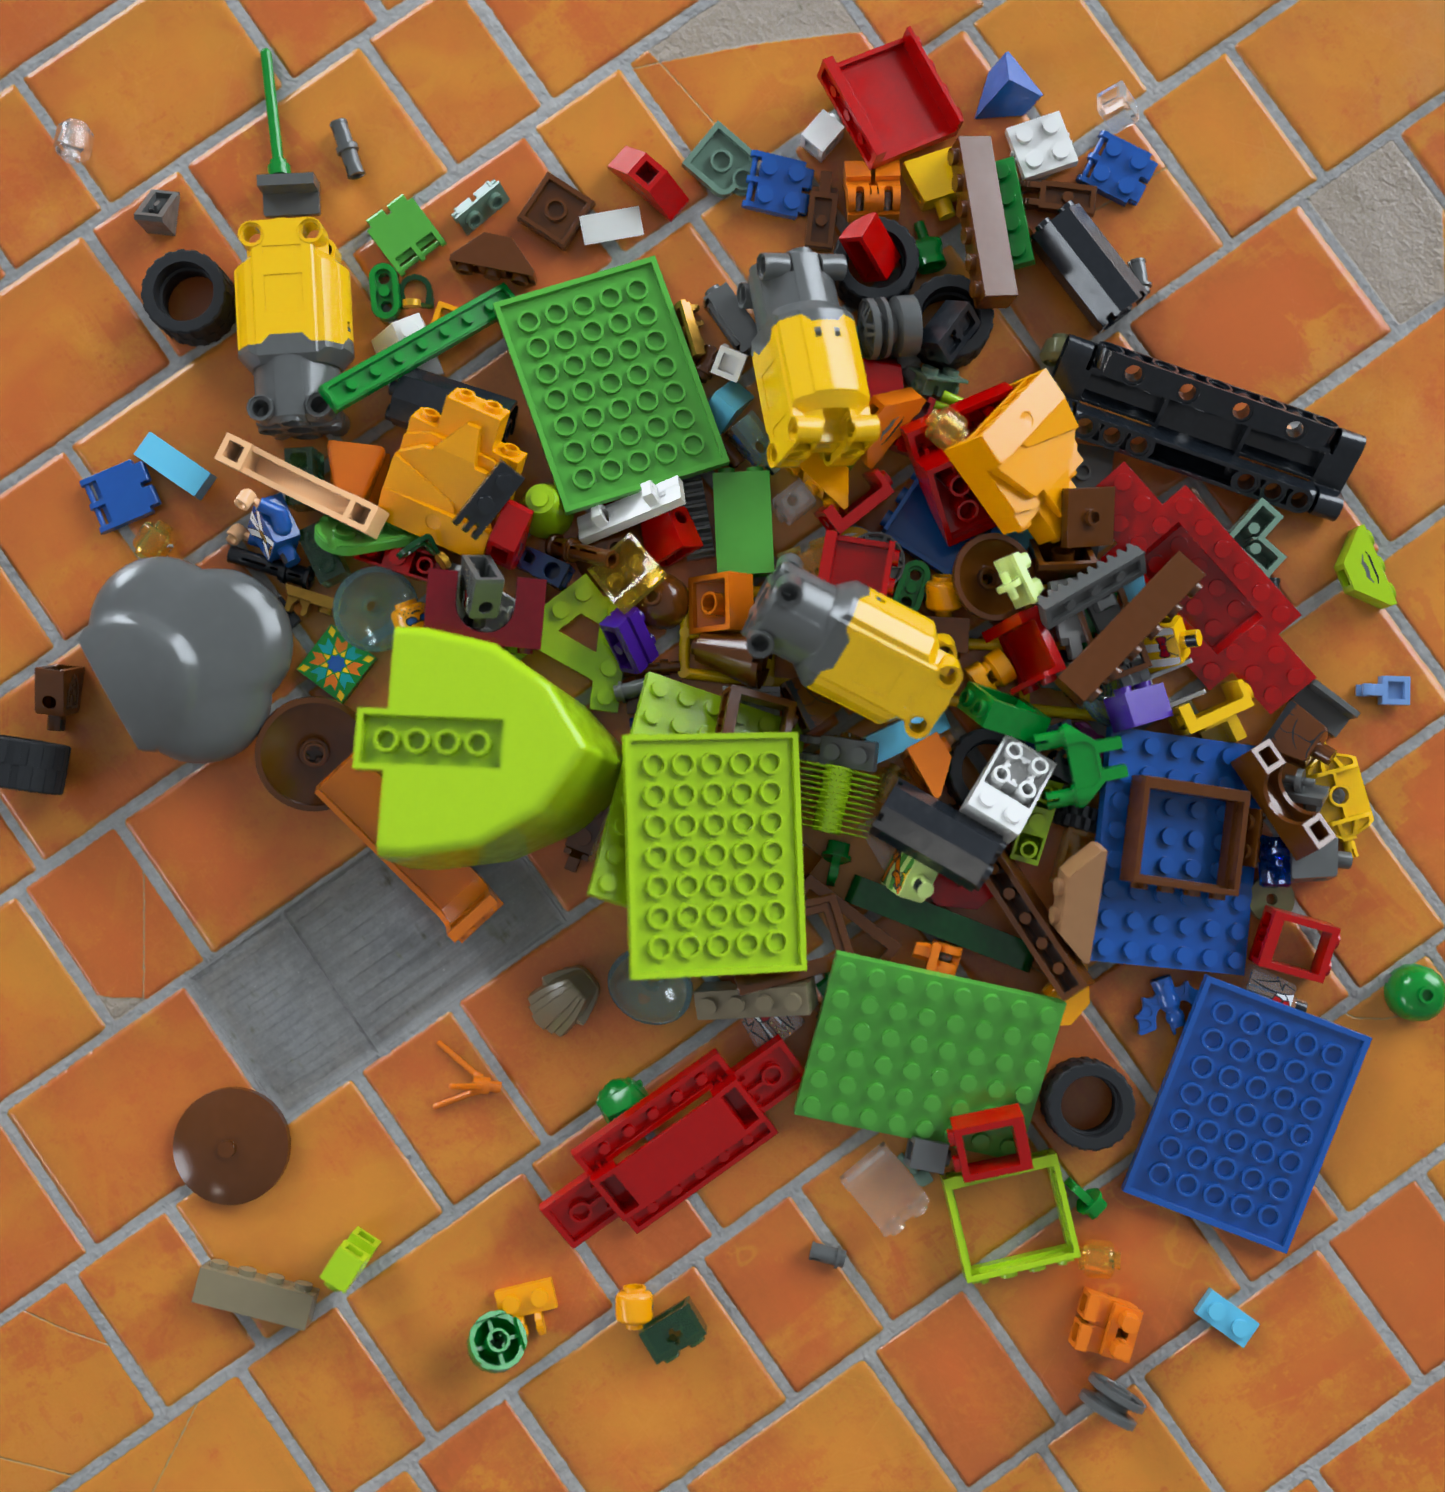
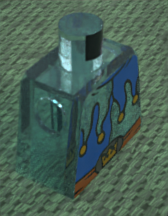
(744, 437)

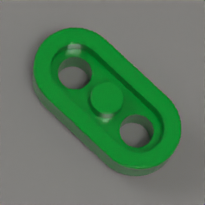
(385, 293)
(912, 589)

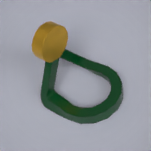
(411, 303)
(440, 556)

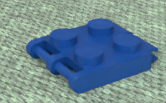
(1118, 170)
(778, 186)
(121, 495)

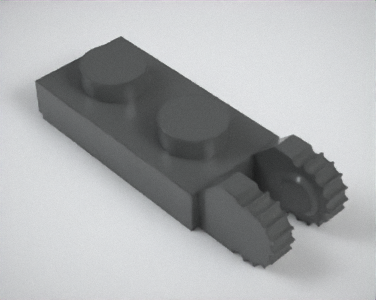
(842, 751)

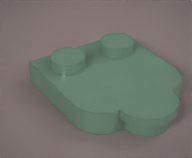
(720, 162)

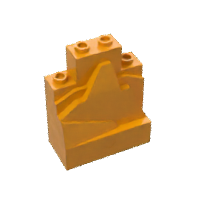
(1023, 458)
(443, 466)

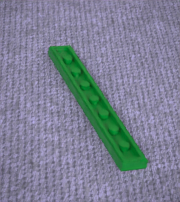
(413, 350)

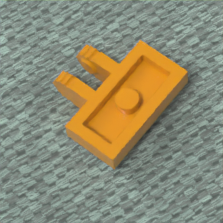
(528, 1299)

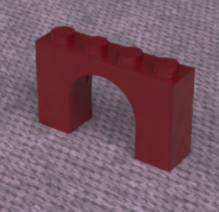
(522, 629)

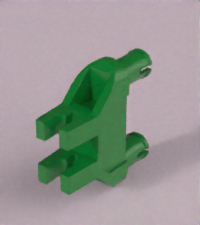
(1083, 763)

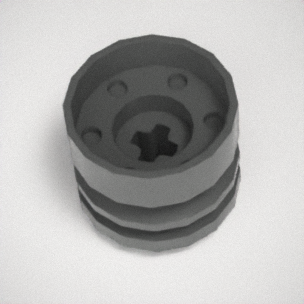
(890, 327)

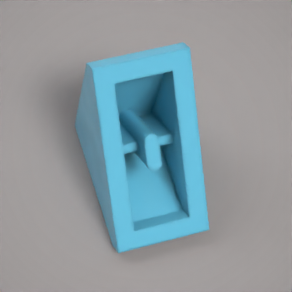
(728, 404)

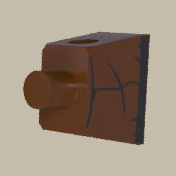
(811, 706)
(1300, 737)

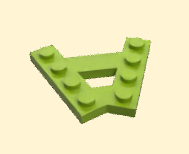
(599, 666)

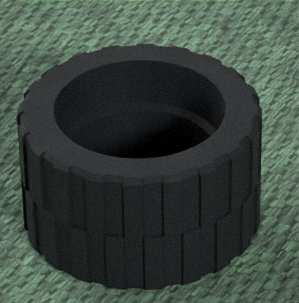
(166, 275)
(955, 288)
(853, 292)
(960, 748)
(33, 765)
(1120, 1114)

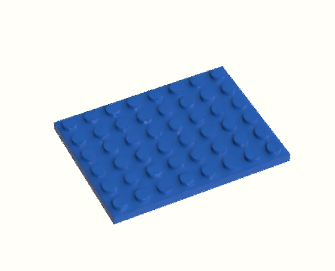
(1179, 844)
(1246, 1113)

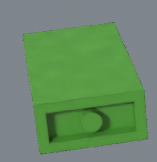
(743, 521)

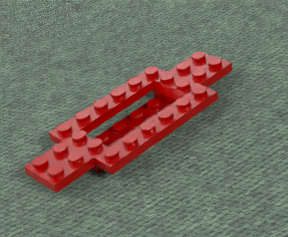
(1235, 608)
(682, 1155)

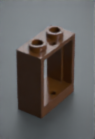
(730, 704)

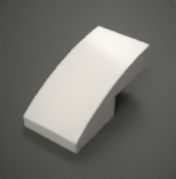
(611, 225)

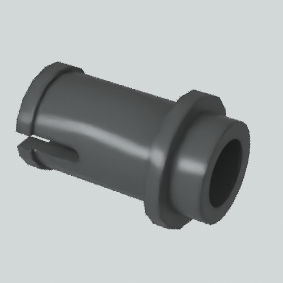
(1138, 267)
(628, 690)
(827, 1254)

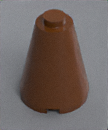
(730, 656)

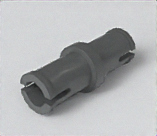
(347, 148)

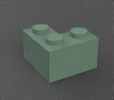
(1251, 531)

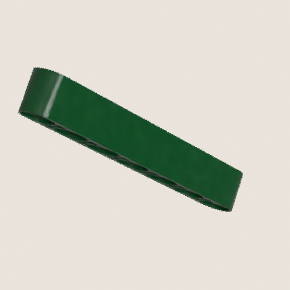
(940, 923)

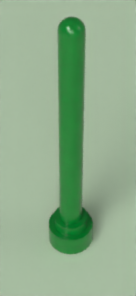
(278, 163)

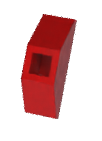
(649, 181)
(509, 535)
(411, 567)

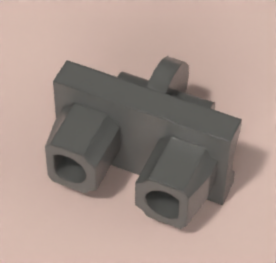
(1305, 791)

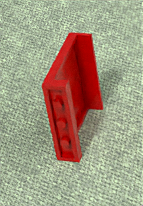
(891, 100)

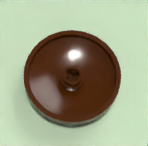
(302, 747)
(231, 1145)

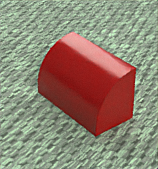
(870, 248)

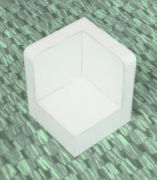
(729, 363)

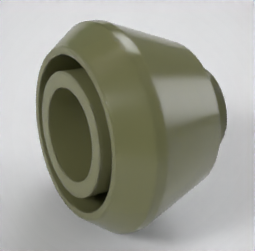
(1052, 349)

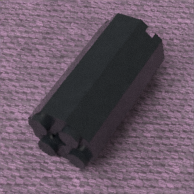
(1087, 266)
(430, 390)
(938, 836)

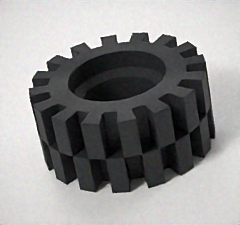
(1081, 819)

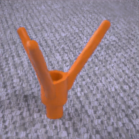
(478, 1085)

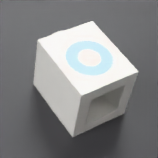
(822, 135)

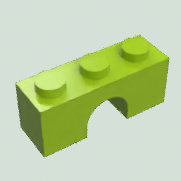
(349, 1260)

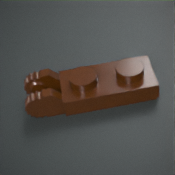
(1055, 194)

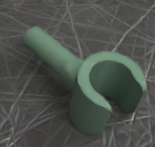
(921, 1177)

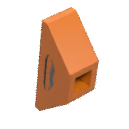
(893, 411)

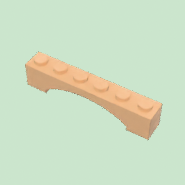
(302, 486)

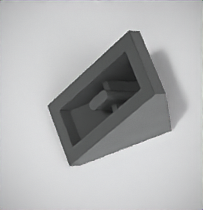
(159, 212)

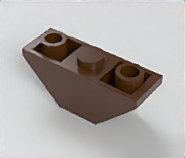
(494, 258)

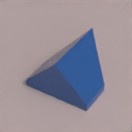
(1007, 91)

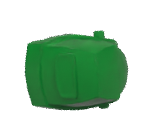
(619, 1096)

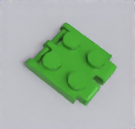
(404, 233)

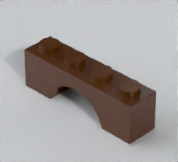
(1298, 828)

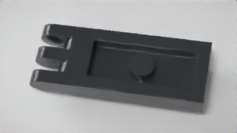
(489, 498)

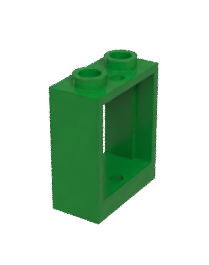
(1002, 712)

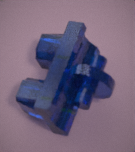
(1274, 863)

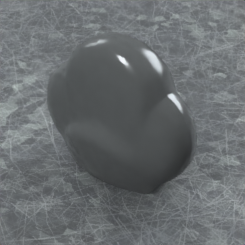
(188, 655)

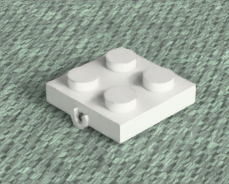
(1041, 146)

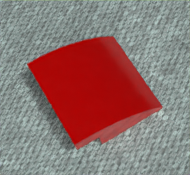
(946, 492)

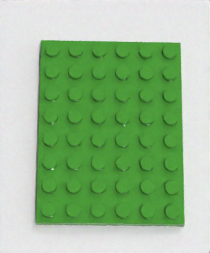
(610, 384)
(918, 1045)

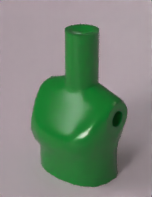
(930, 250)

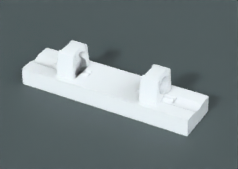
(631, 510)

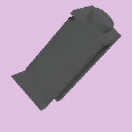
(733, 322)

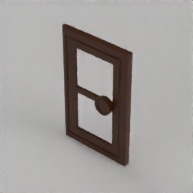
(829, 905)

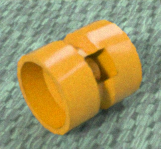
(994, 664)

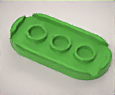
(346, 541)

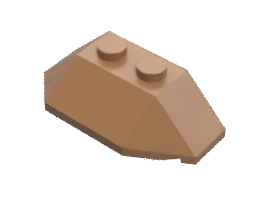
(1078, 898)

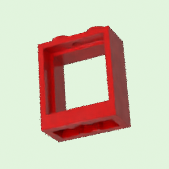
(1268, 936)
(988, 1120)

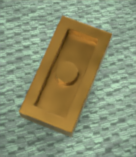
(690, 327)
(307, 599)

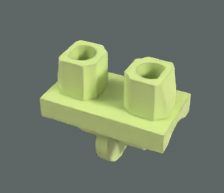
(1016, 579)

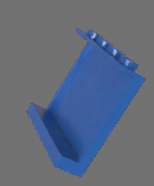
(918, 532)

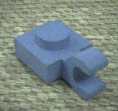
(1389, 690)

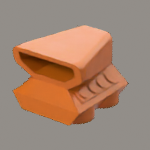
(358, 468)

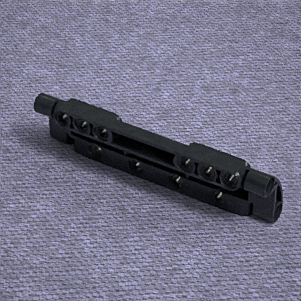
(1200, 430)

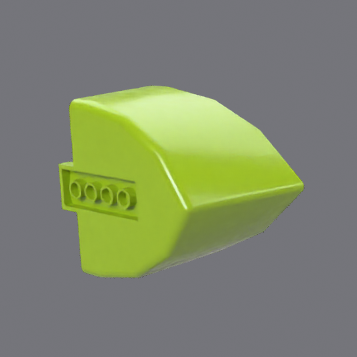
(479, 755)

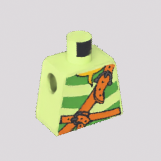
(909, 877)

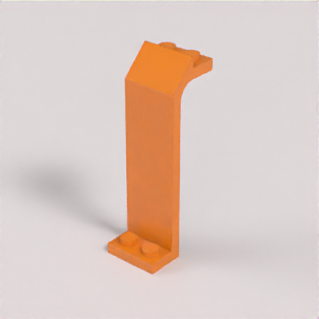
(455, 894)

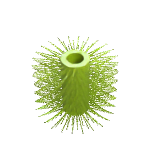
(833, 797)

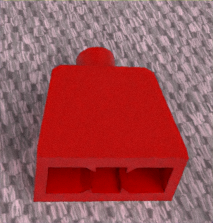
(670, 536)

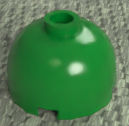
(1415, 992)
(496, 1342)

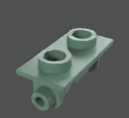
(488, 200)
(932, 379)

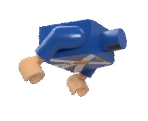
(269, 526)

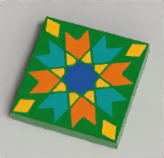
(336, 665)

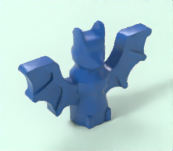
(1168, 999)

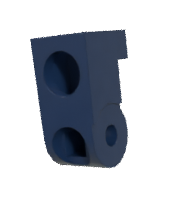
(546, 567)

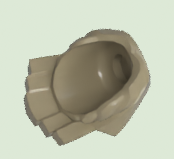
(564, 999)

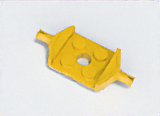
(1355, 811)

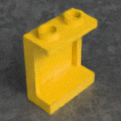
(1238, 698)

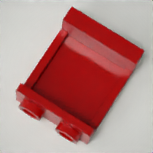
(880, 489)
(858, 559)
(1029, 649)

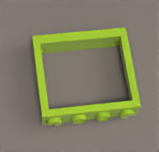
(1033, 1260)

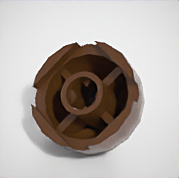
(665, 604)

